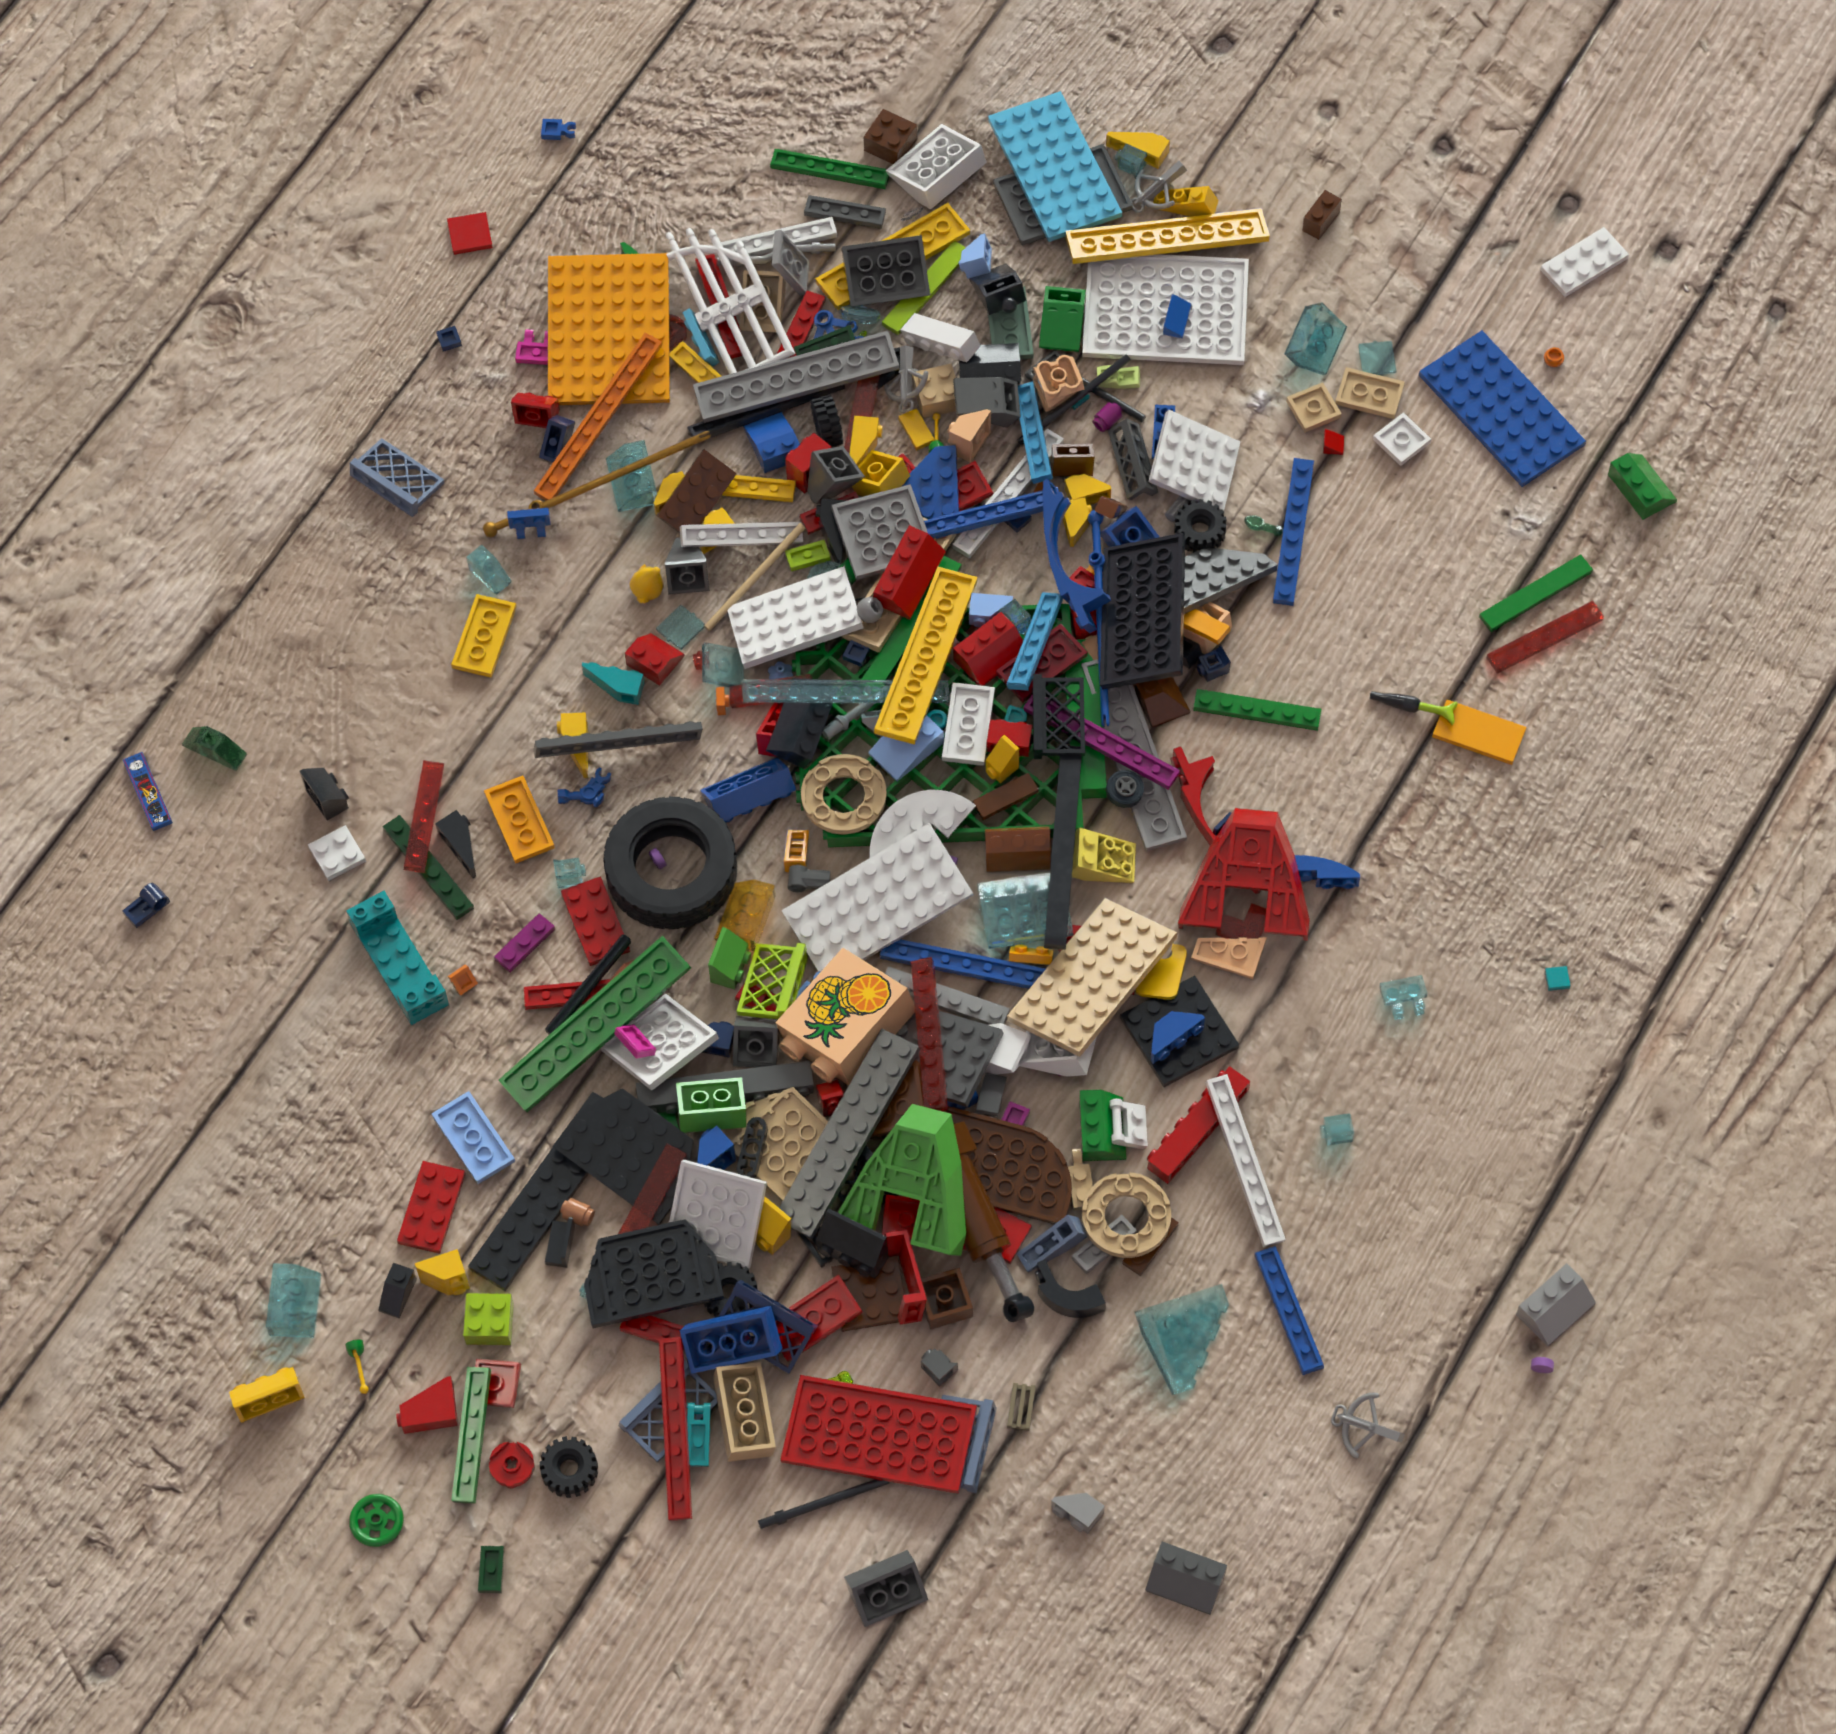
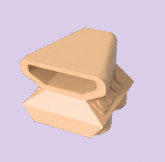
(1057, 381)

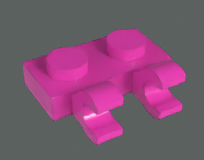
(531, 352)

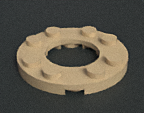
(836, 767)
(1127, 1185)

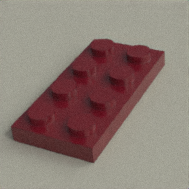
(1059, 655)

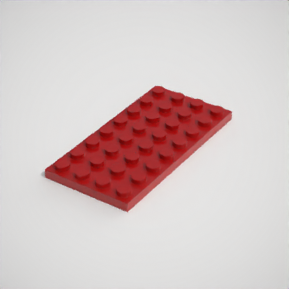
(879, 1434)

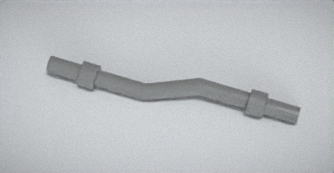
(814, 248)

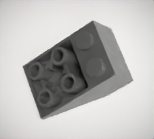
(989, 393)

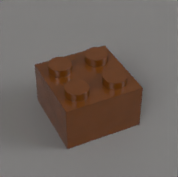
(890, 137)
(946, 1298)

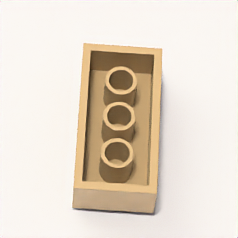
(744, 1411)

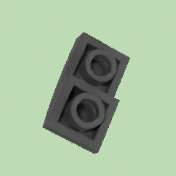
(991, 1094)

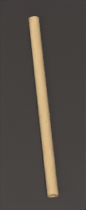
(754, 577)

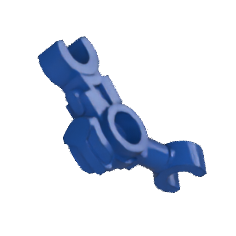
(588, 793)

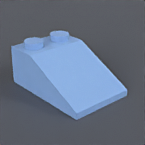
(901, 757)

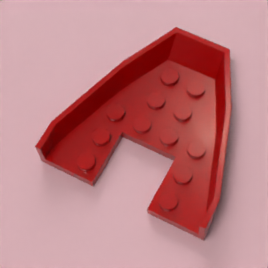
(1251, 855)

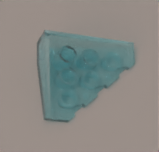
(1180, 1333)

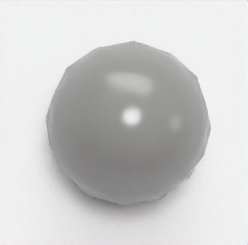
(870, 609)

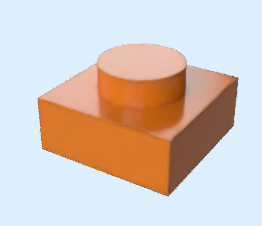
(722, 701)
(462, 980)

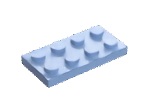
(473, 1137)

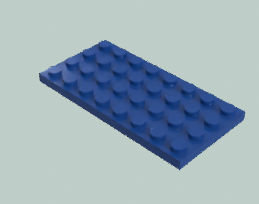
(1502, 408)

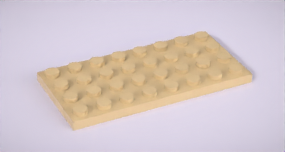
(1092, 977)

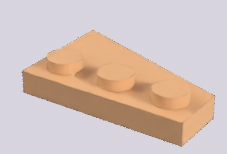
(1232, 955)

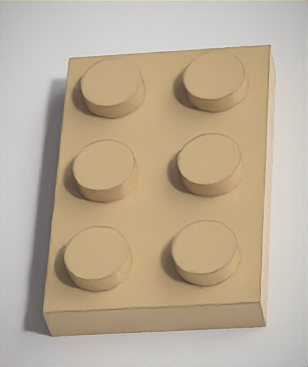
(1370, 393)

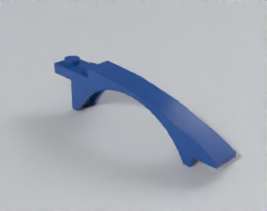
(1079, 597)

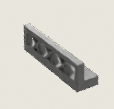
(1136, 455)

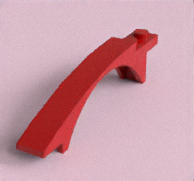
(1192, 780)

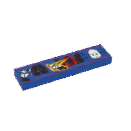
(147, 791)

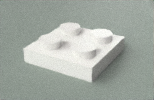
(1402, 439)
(336, 853)

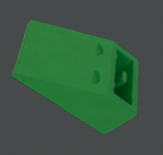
(1062, 318)

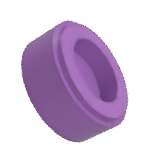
(657, 858)
(1542, 1365)

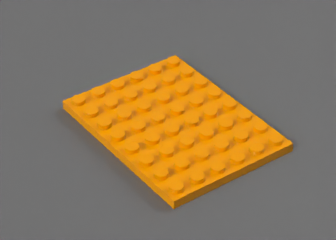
(598, 316)

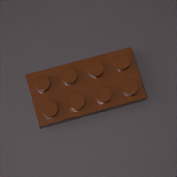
(697, 492)

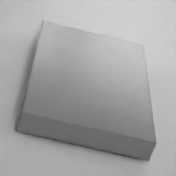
(790, 262)

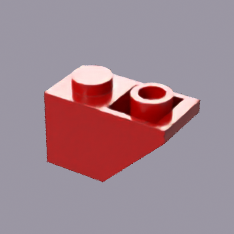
(829, 1096)

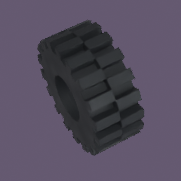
(827, 420)
(1205, 514)
(731, 1275)
(563, 1451)

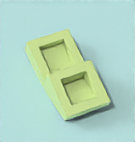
(1122, 379)

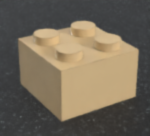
(938, 391)

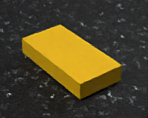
(916, 429)

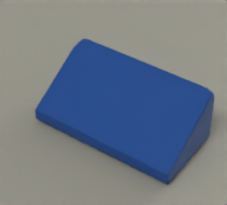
(1176, 317)

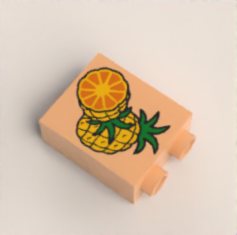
(842, 1016)

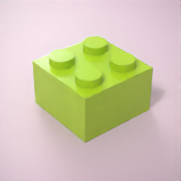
(488, 1319)

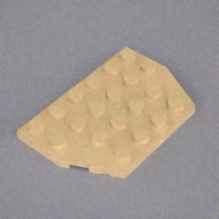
(791, 1136)

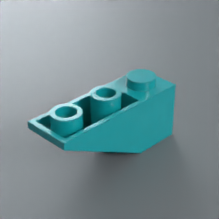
(618, 683)

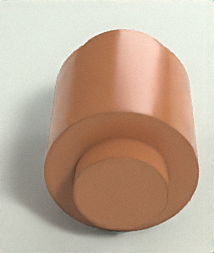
(578, 1211)

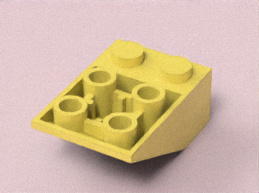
(1103, 858)

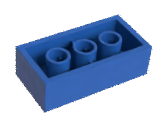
(725, 1352)

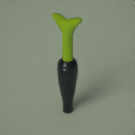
(1413, 704)

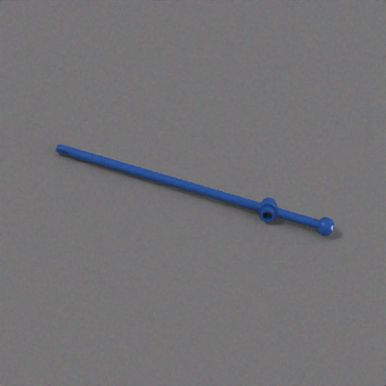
(1096, 561)

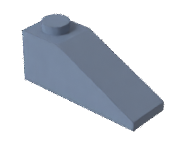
(1053, 1242)

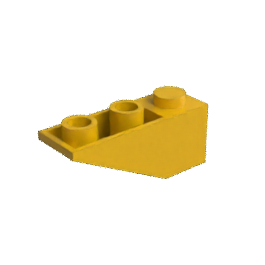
(1189, 201)

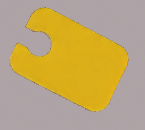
(1165, 976)

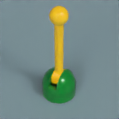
(936, 417)
(355, 1349)

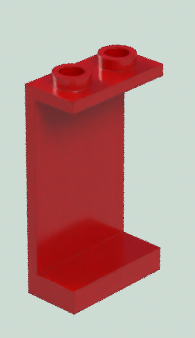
(914, 1303)

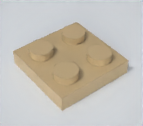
(1313, 407)

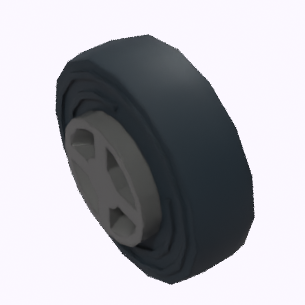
(1125, 781)

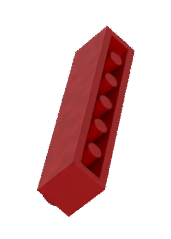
(1191, 1131)

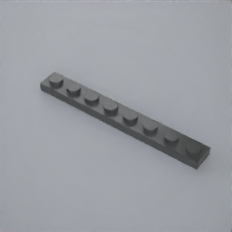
(619, 739)

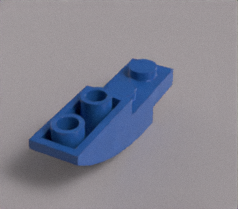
(1326, 872)

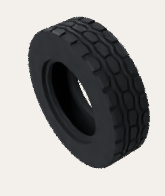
(663, 819)

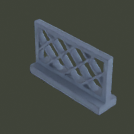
(386, 486)
(651, 1402)
(978, 1441)

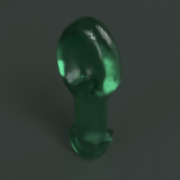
(1257, 523)

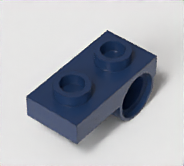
(147, 905)

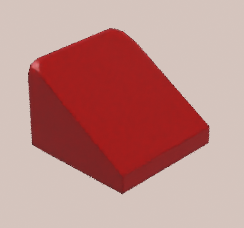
(1333, 443)

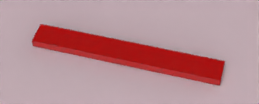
(675, 1429)

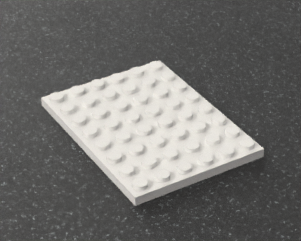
(1131, 300)

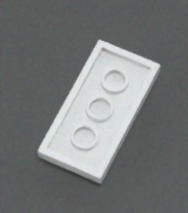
(1584, 262)
(968, 724)

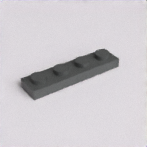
(845, 211)

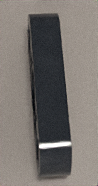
(761, 1134)

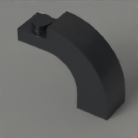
(1067, 1302)

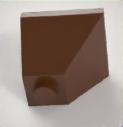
(1161, 701)

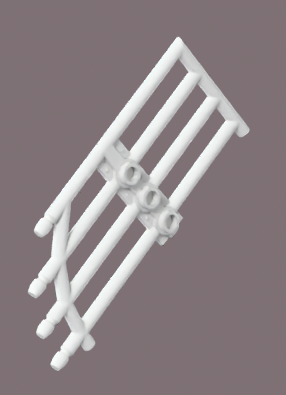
(732, 305)

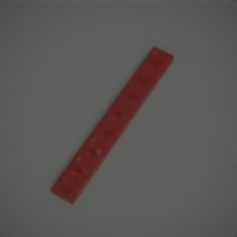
(929, 1034)

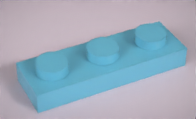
(700, 338)

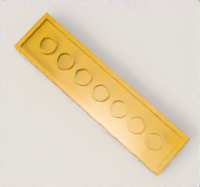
(937, 231)

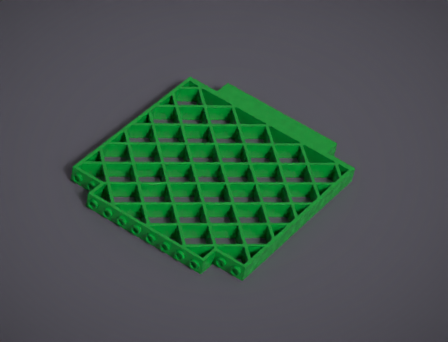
(1092, 764)

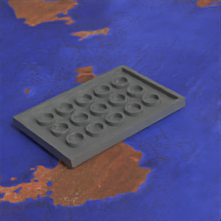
(1021, 213)
(965, 1049)

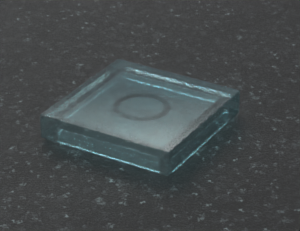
(721, 665)

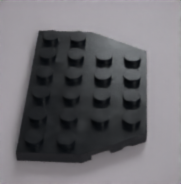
(620, 1144)
(650, 1273)

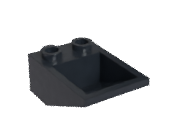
(999, 289)

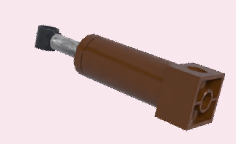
(984, 1232)

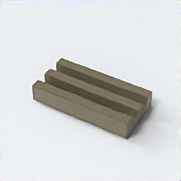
(1023, 1388)

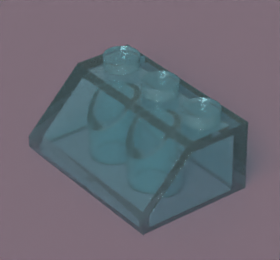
(1315, 339)
(637, 487)
(293, 1301)

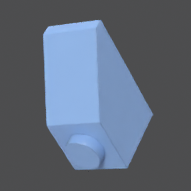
(976, 257)
(985, 607)

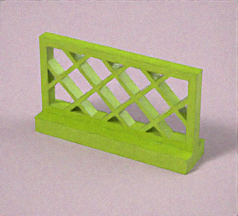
(791, 980)

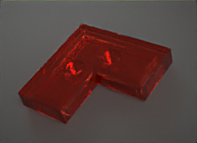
(1250, 928)

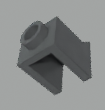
(938, 1366)

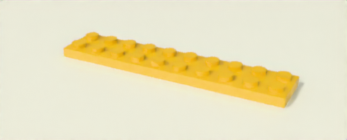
(1167, 236)
(925, 655)

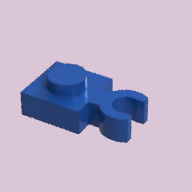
(554, 128)

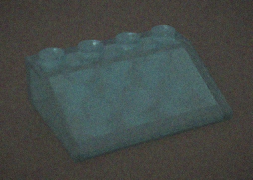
(1015, 910)

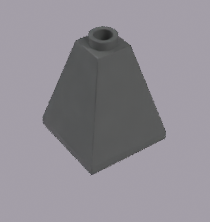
(831, 473)
(686, 569)

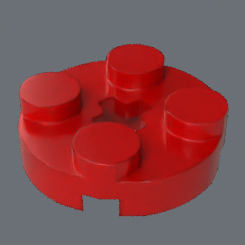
(511, 1477)

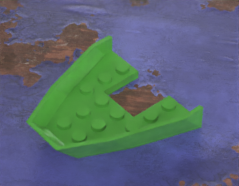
(921, 1163)

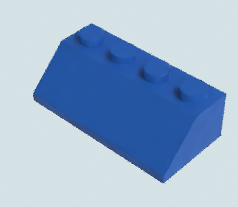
(749, 789)

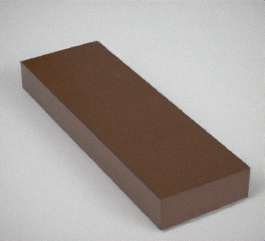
(1005, 796)

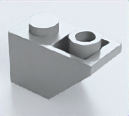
(1079, 1509)

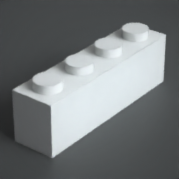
(940, 337)

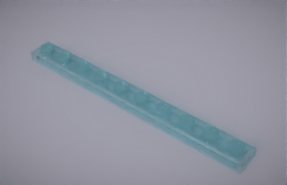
(826, 691)

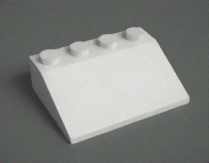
(937, 165)
(1053, 1059)

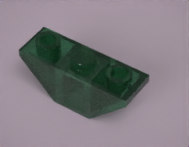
(215, 746)

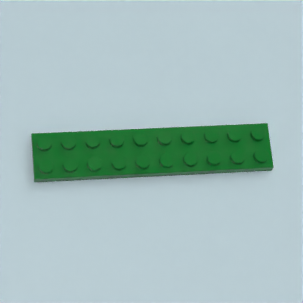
(594, 1024)

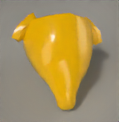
(647, 583)

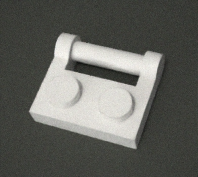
(1133, 1124)

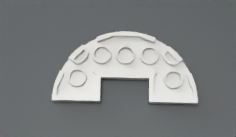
(937, 807)

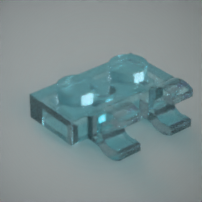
(1404, 990)

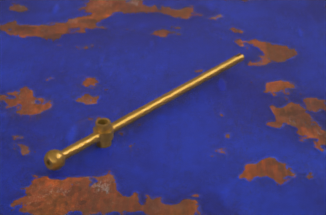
(491, 528)

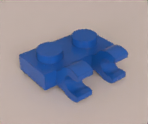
(529, 518)

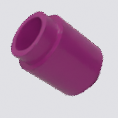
(1107, 416)

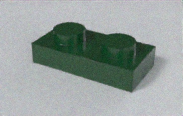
(491, 1569)

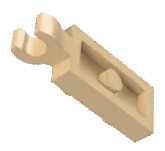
(1080, 1179)

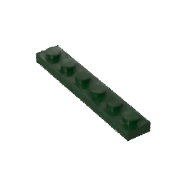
(434, 874)

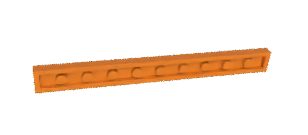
(598, 417)

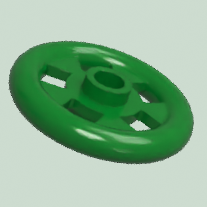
(386, 1535)

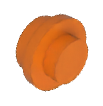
(1554, 357)

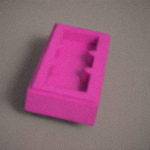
(635, 1041)

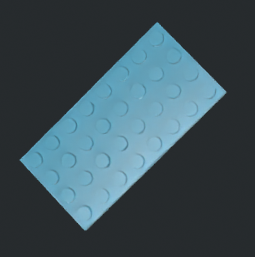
(1054, 166)

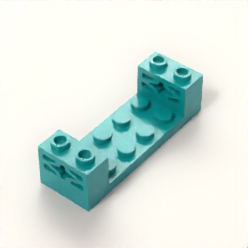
(397, 958)

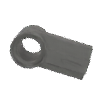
(802, 878)

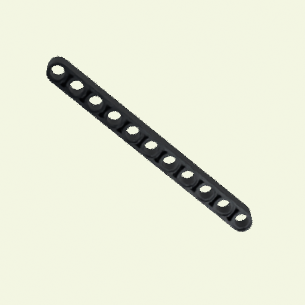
(1062, 852)

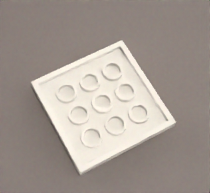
(1194, 460)
(673, 1033)
(721, 1209)

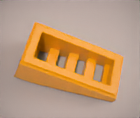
(796, 860)

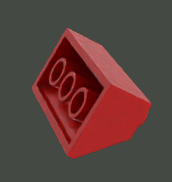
(909, 572)

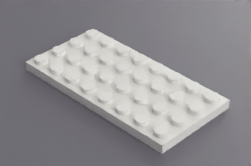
(879, 899)

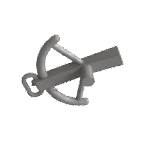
(1163, 182)
(905, 377)
(1348, 1419)

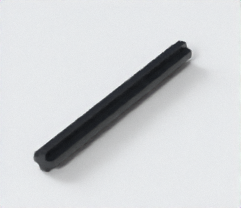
(589, 983)

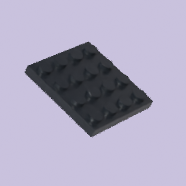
(1199, 1050)

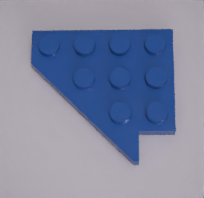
(936, 482)

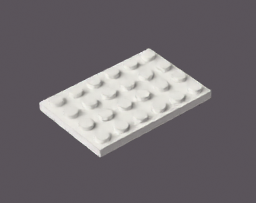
(794, 617)

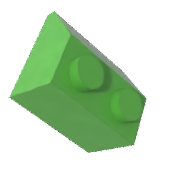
(728, 959)

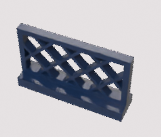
(781, 1313)

